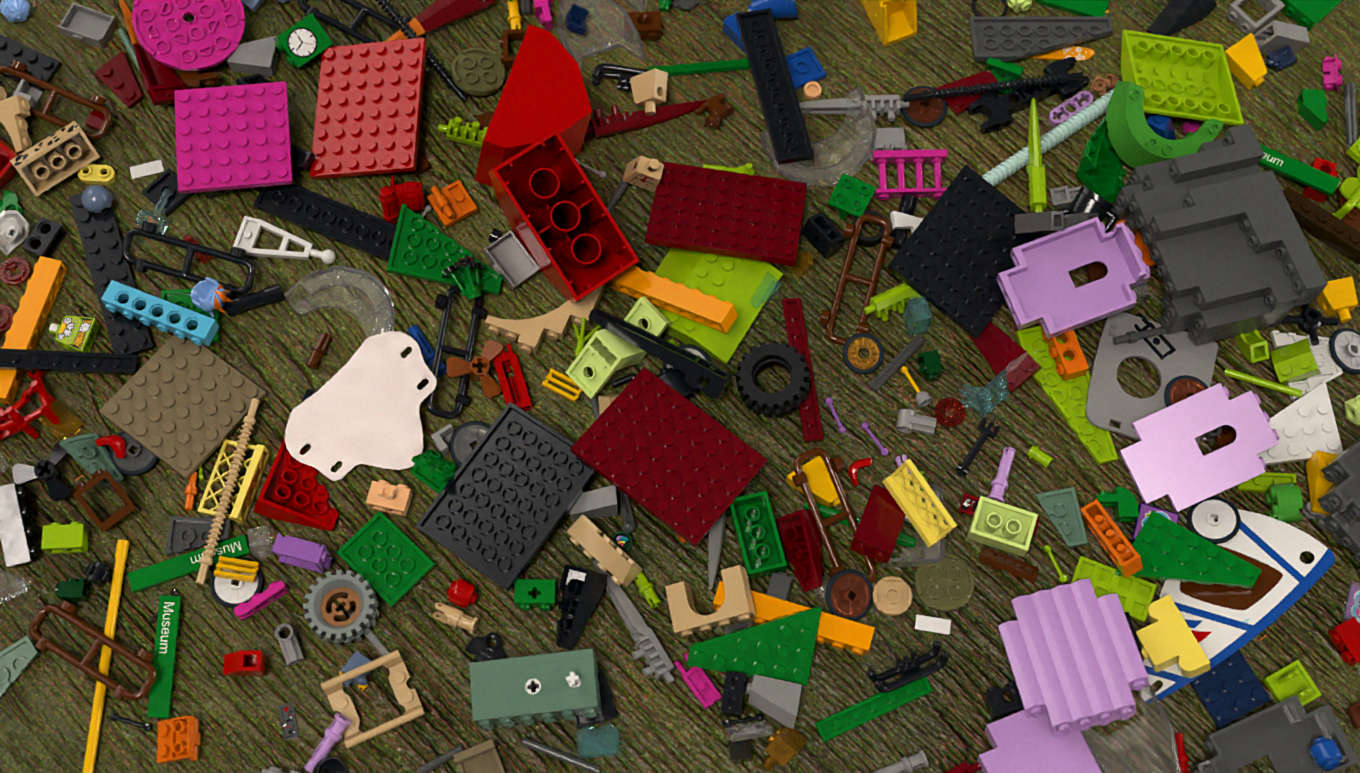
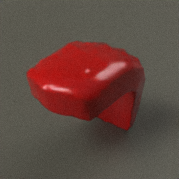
(116, 442)
(852, 471)

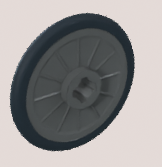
(463, 438)
(135, 463)

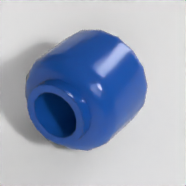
(1325, 753)

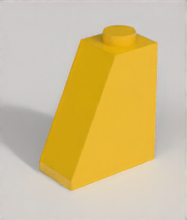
(1246, 62)
(819, 482)

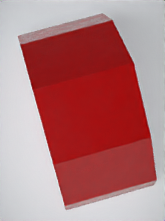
(538, 97)
(561, 218)

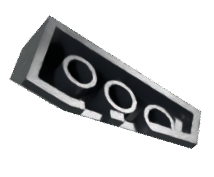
(1179, 15)
(580, 595)

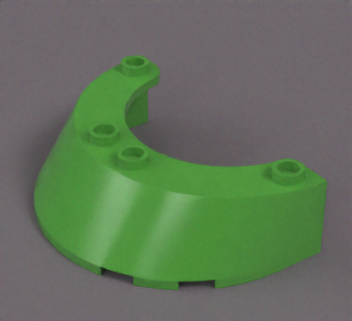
(1134, 138)

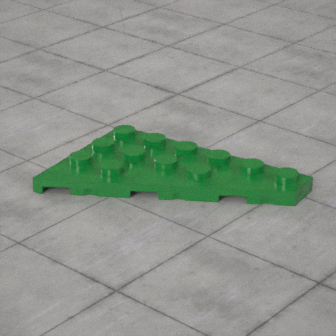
(425, 252)
(1181, 555)
(770, 649)

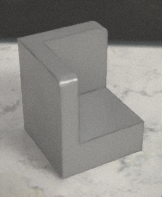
(33, 95)
(442, 439)

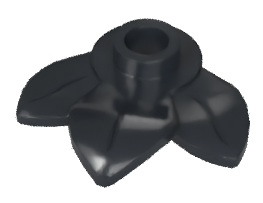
(483, 652)

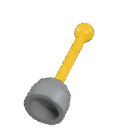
(922, 398)

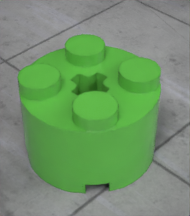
(1284, 502)

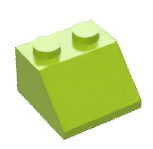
(1295, 362)

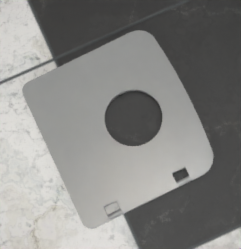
(1110, 402)

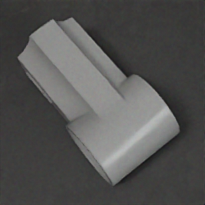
(911, 422)
(290, 645)

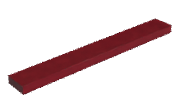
(797, 338)

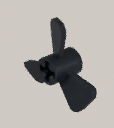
(57, 490)

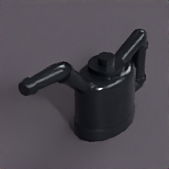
(1090, 202)
(670, 376)

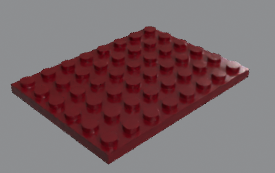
(727, 213)
(669, 456)

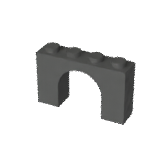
(1048, 221)

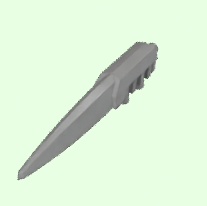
(877, 103)
(714, 548)
(640, 632)

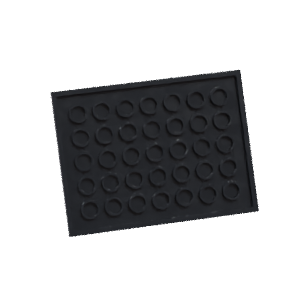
(962, 250)
(507, 496)

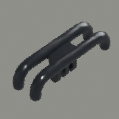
(611, 71)
(909, 670)

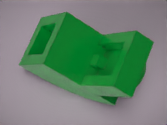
(1123, 504)

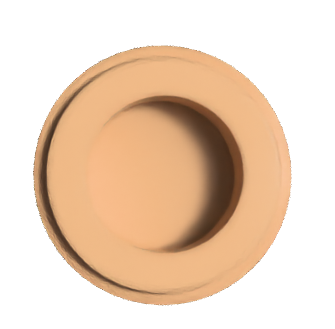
(812, 90)

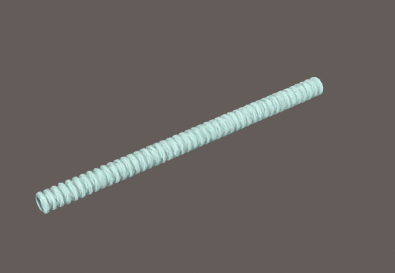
(1050, 139)

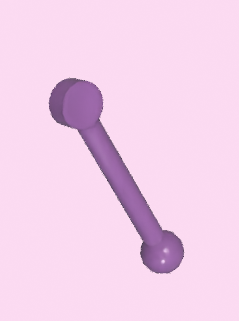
(829, 402)
(884, 451)

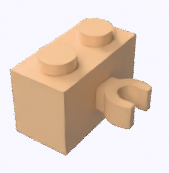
(389, 498)

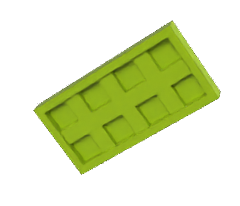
(1132, 592)

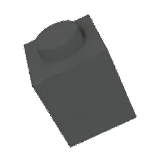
(779, 585)

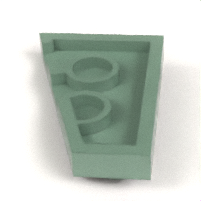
(90, 457)
(1065, 515)
(14, 661)

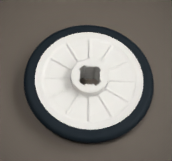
(1217, 508)
(231, 595)

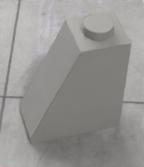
(1279, 35)
(255, 57)
(595, 504)
(775, 698)

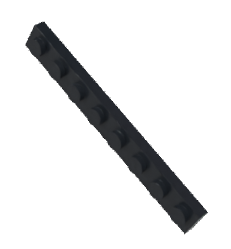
(68, 361)

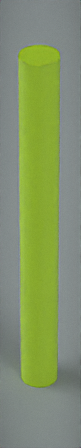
(1262, 382)

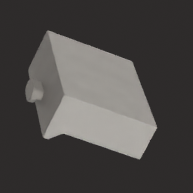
(87, 25)
(511, 260)

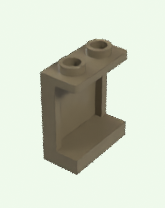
(479, 759)

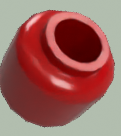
(462, 593)

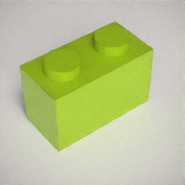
(65, 538)

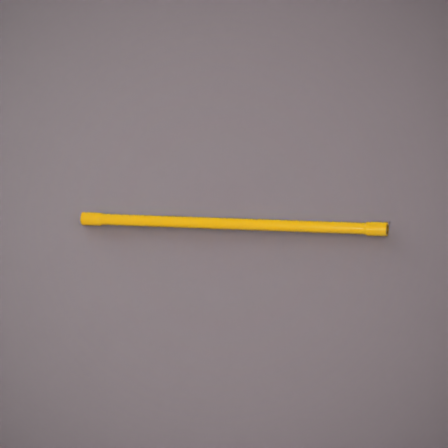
(105, 658)

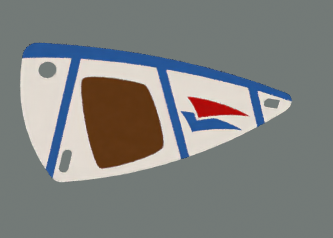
(1218, 611)

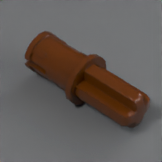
(318, 351)

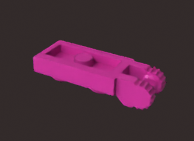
(261, 600)
(699, 684)

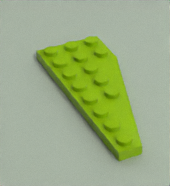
(1067, 396)

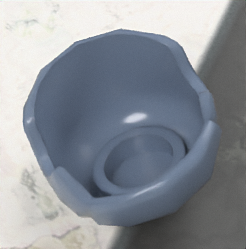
(96, 198)

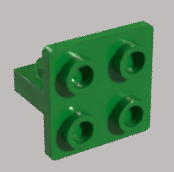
(1003, 71)
(851, 196)
(433, 469)

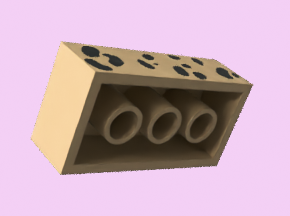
(55, 158)

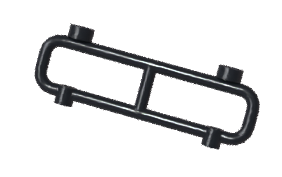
(351, 30)
(149, 231)
(444, 303)

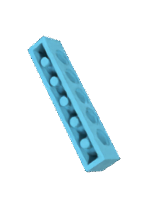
(118, 292)

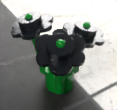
(472, 289)

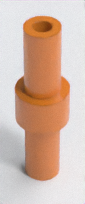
(191, 492)

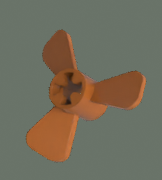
(458, 367)

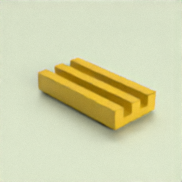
(552, 372)
(237, 566)

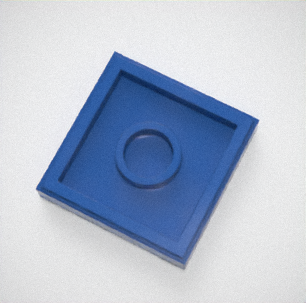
(804, 68)

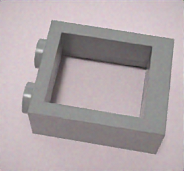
(1245, 23)

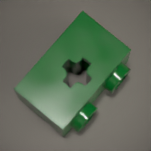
(525, 590)

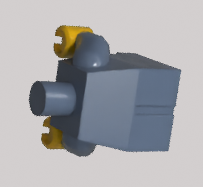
(355, 661)

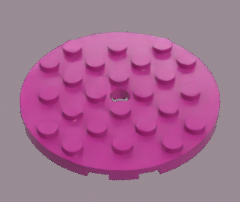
(187, 45)

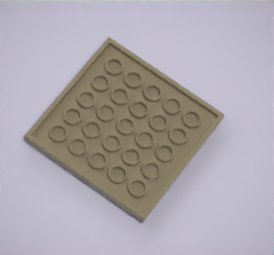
(182, 404)

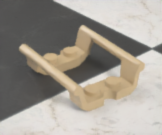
(398, 679)

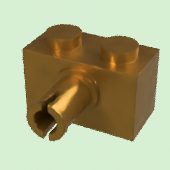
(783, 747)

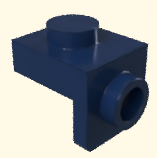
(575, 19)
(1281, 59)

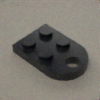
(607, 706)

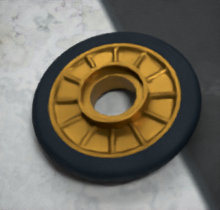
(867, 342)

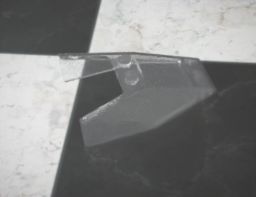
(606, 28)
(1140, 747)

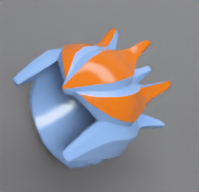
(209, 295)

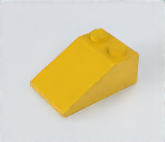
(1317, 482)

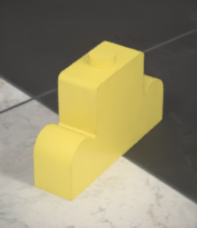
(1171, 641)

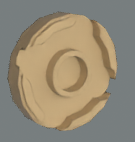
(892, 596)

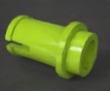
(1039, 456)

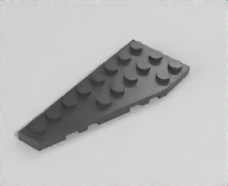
(1021, 37)

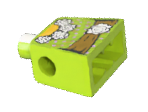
(75, 333)

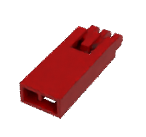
(514, 387)

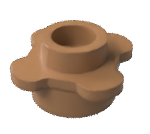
(1095, 85)

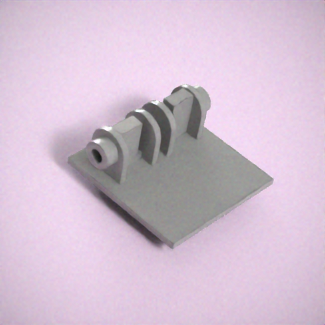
(890, 139)

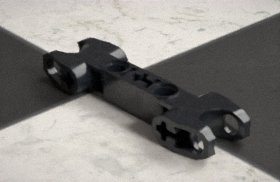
(1000, 108)

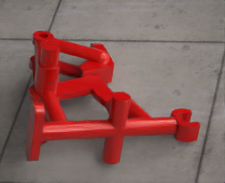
(22, 423)

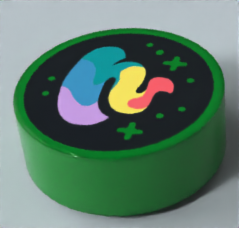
(623, 540)

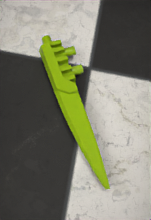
(464, 134)
(1035, 168)
(891, 299)

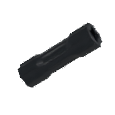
(906, 206)
(266, 296)

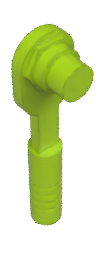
(747, 169)

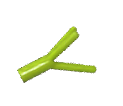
(580, 336)

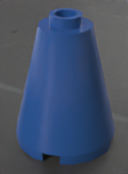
(779, 8)

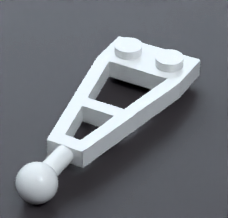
(249, 234)

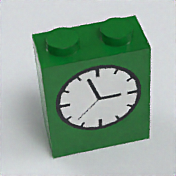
(302, 41)

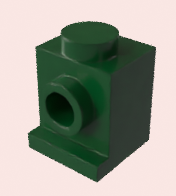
(929, 365)
(73, 590)

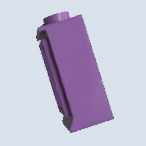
(302, 553)

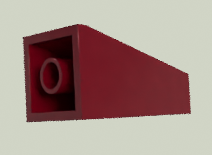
(878, 526)

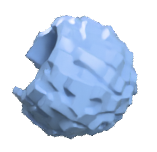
(15, 10)

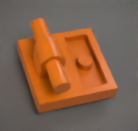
(451, 203)
(178, 739)

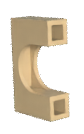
(736, 605)

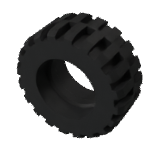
(764, 357)

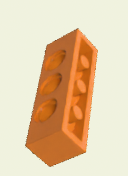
(1071, 348)
(1111, 538)

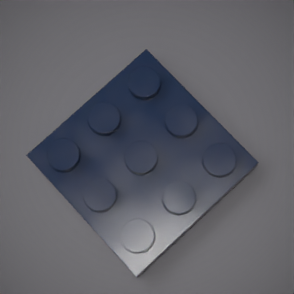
(1229, 690)

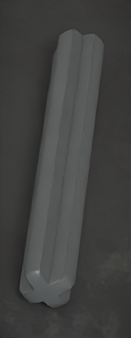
(1350, 113)
(896, 363)

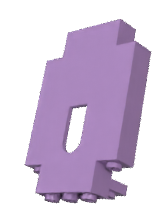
(1044, 292)
(1170, 460)
(1030, 747)

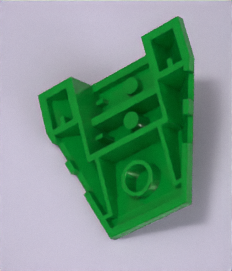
(1100, 166)

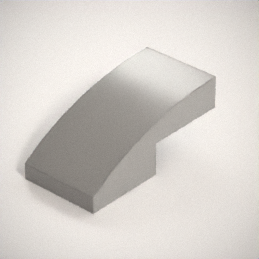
(1063, 195)

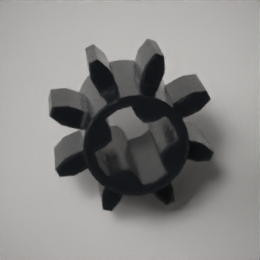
(98, 573)

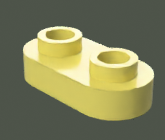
(95, 175)

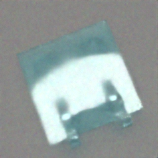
(988, 397)

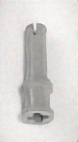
(907, 764)

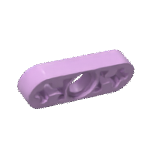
(1073, 101)

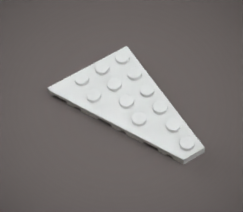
(1303, 429)

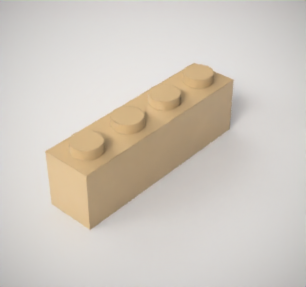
(602, 548)

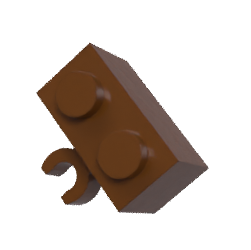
(647, 24)

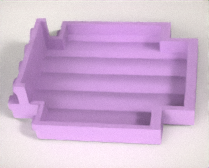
(1073, 657)

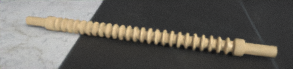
(207, 560)

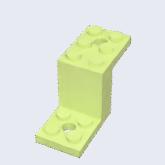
(609, 352)

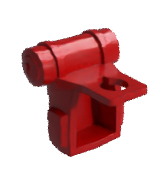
(395, 195)

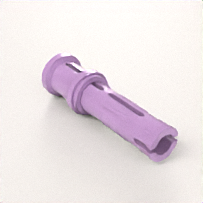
(1000, 484)
(332, 735)

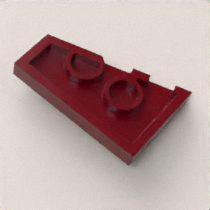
(120, 80)
(960, 104)

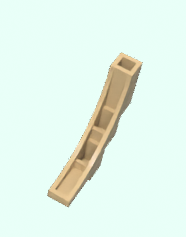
(12, 116)
(553, 324)

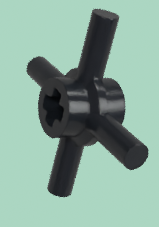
(1309, 321)

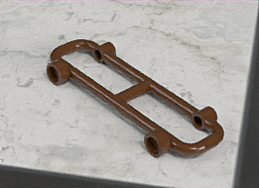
(96, 102)
(852, 232)
(833, 466)
(142, 658)

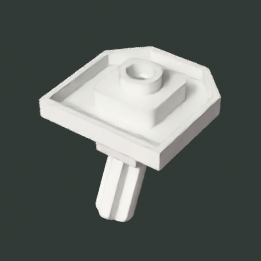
(13, 230)

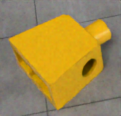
(1339, 298)

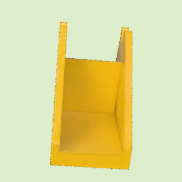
(892, 19)

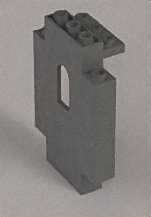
(1282, 734)

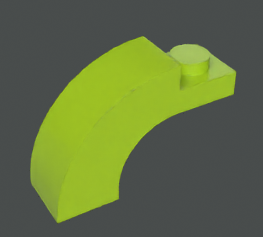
(1253, 346)

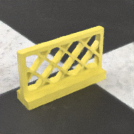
(249, 481)
(918, 512)

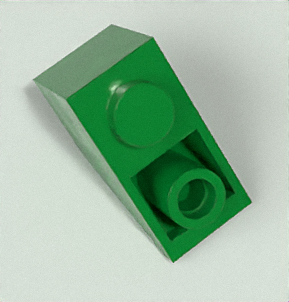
(1312, 107)

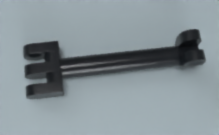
(963, 469)

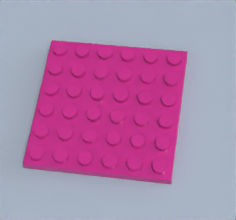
(233, 137)

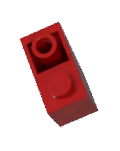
(1347, 639)
(244, 663)

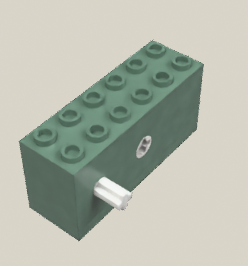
(535, 689)

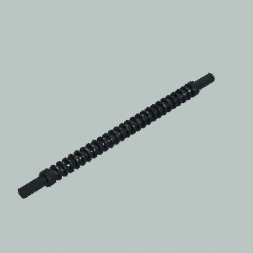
(430, 59)
(1060, 78)

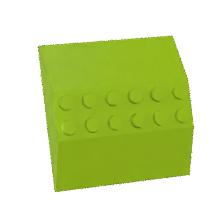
(1180, 77)
(726, 279)

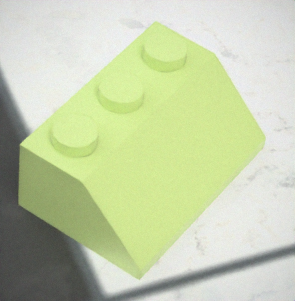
(1002, 526)

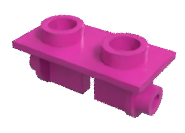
(1331, 66)

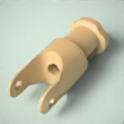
(455, 617)

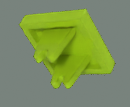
(1292, 681)

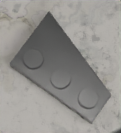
(192, 533)

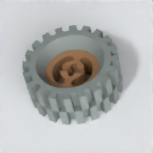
(333, 588)

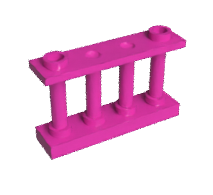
(900, 158)

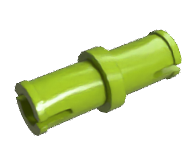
(646, 589)

